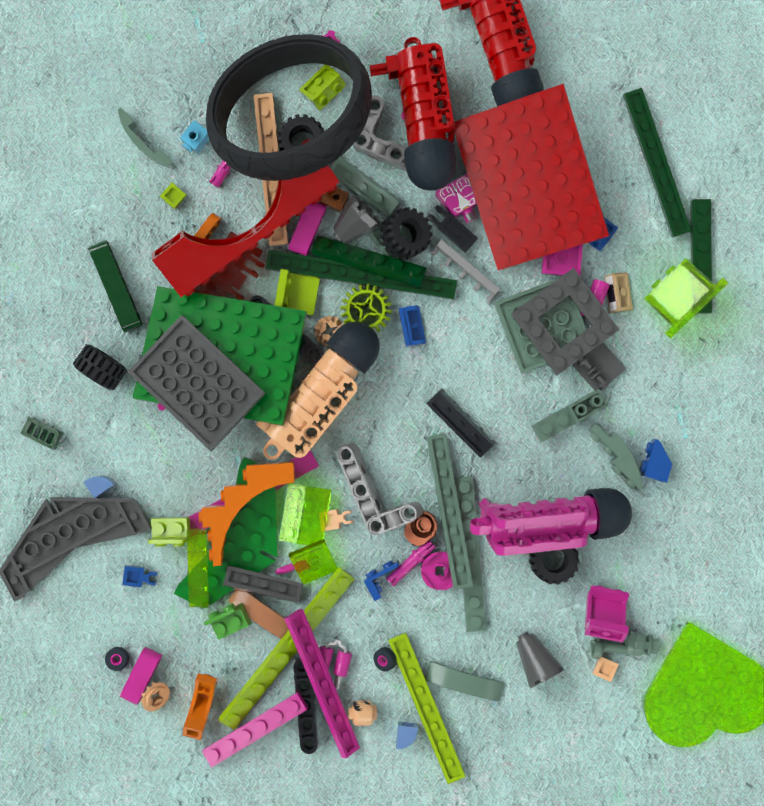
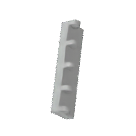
(467, 269)

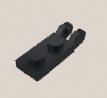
(453, 229)

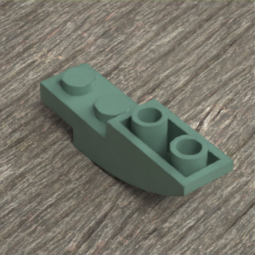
(569, 415)
(623, 460)

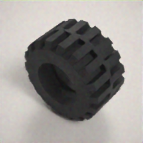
(297, 125)
(419, 230)
(99, 367)
(555, 576)

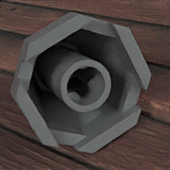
(355, 220)

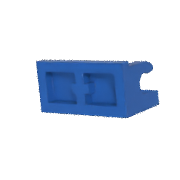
(412, 326)

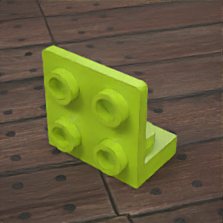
(297, 291)

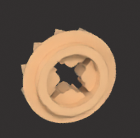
(321, 326)
(156, 702)

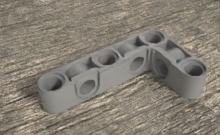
(376, 147)
(369, 502)

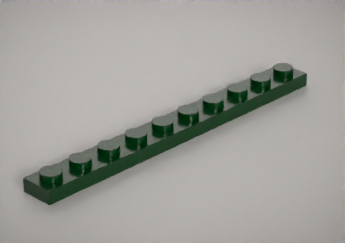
(342, 272)

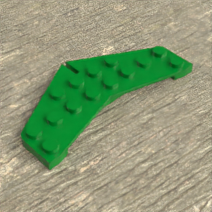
(249, 533)

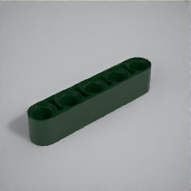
(115, 286)

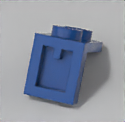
(375, 588)

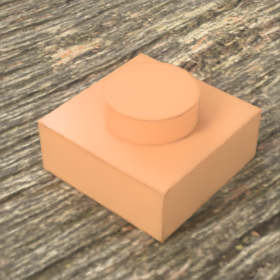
(605, 668)

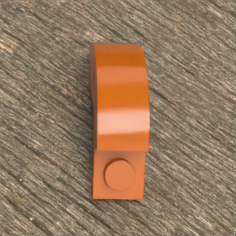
(200, 706)

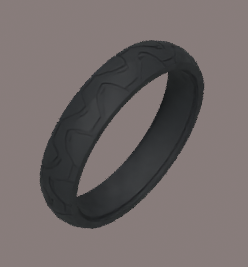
(268, 59)

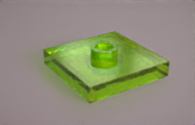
(313, 561)

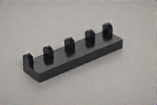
(460, 423)

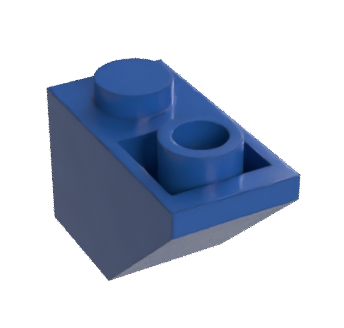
(657, 463)

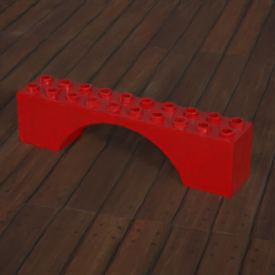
(192, 259)

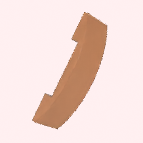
(260, 612)

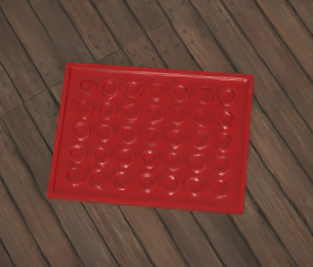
(530, 177)

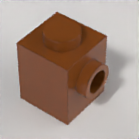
(335, 200)

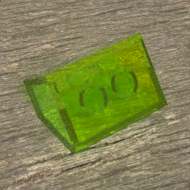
(304, 514)

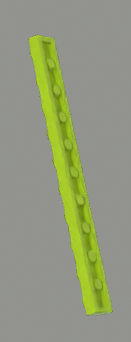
(284, 651)

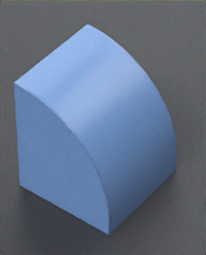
(99, 485)
(406, 734)

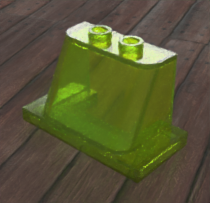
(682, 295)

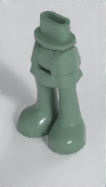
(634, 644)

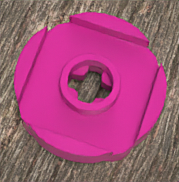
(429, 568)

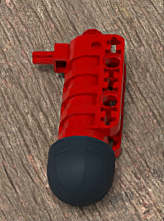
(507, 58)
(429, 153)

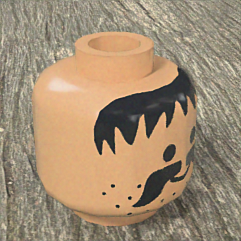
(362, 713)

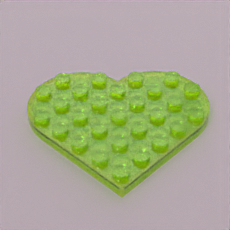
(703, 690)

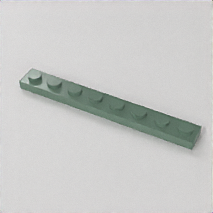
(449, 511)
(472, 595)

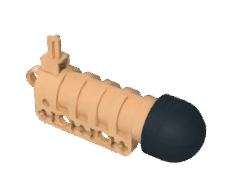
(356, 347)

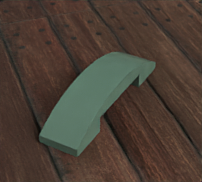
(128, 125)
(464, 682)

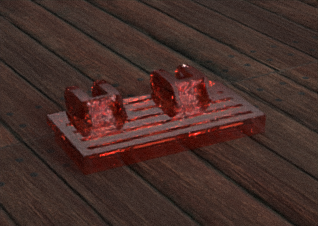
(222, 283)

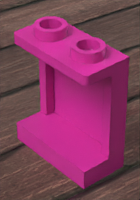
(606, 613)

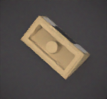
(618, 293)

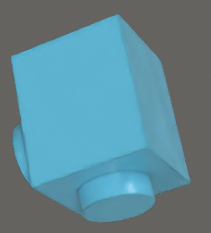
(194, 137)

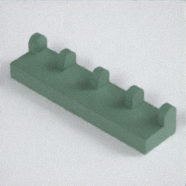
(365, 186)

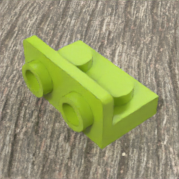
(323, 87)
(169, 531)

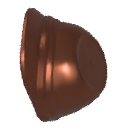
(421, 529)

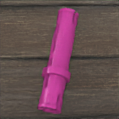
(417, 556)

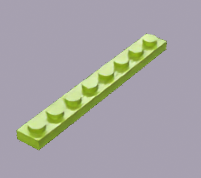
(426, 708)

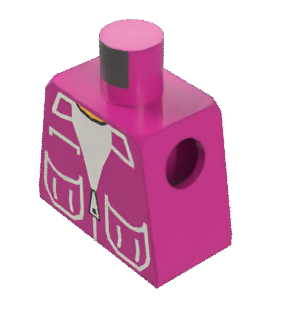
(458, 198)

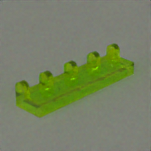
(198, 568)

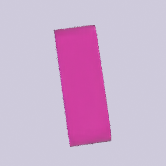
(307, 228)
(141, 675)

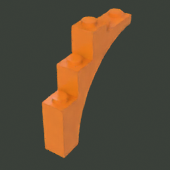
(219, 517)

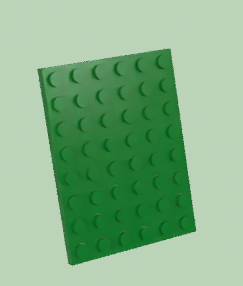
(253, 335)

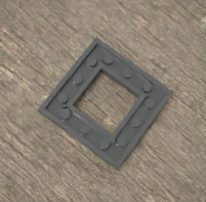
(601, 323)

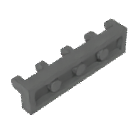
(262, 584)

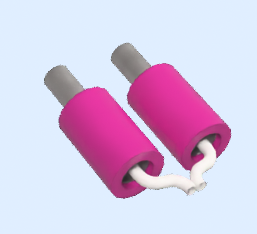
(342, 661)

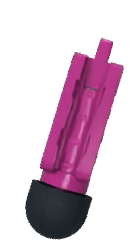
(553, 524)

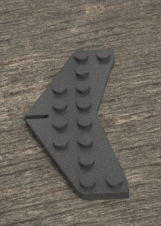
(54, 536)

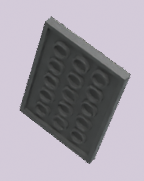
(196, 383)

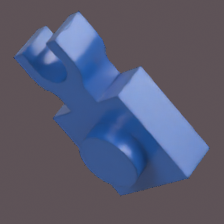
(135, 576)

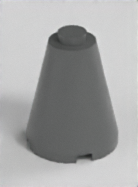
(536, 660)

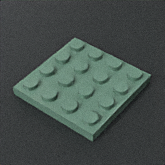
(561, 321)

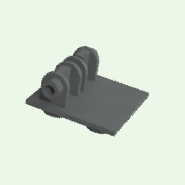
(599, 367)

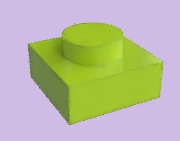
(173, 195)

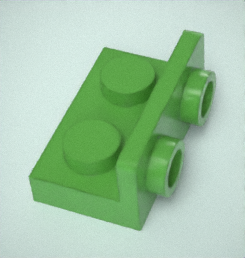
(229, 621)

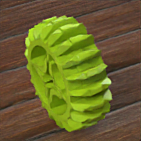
(372, 293)

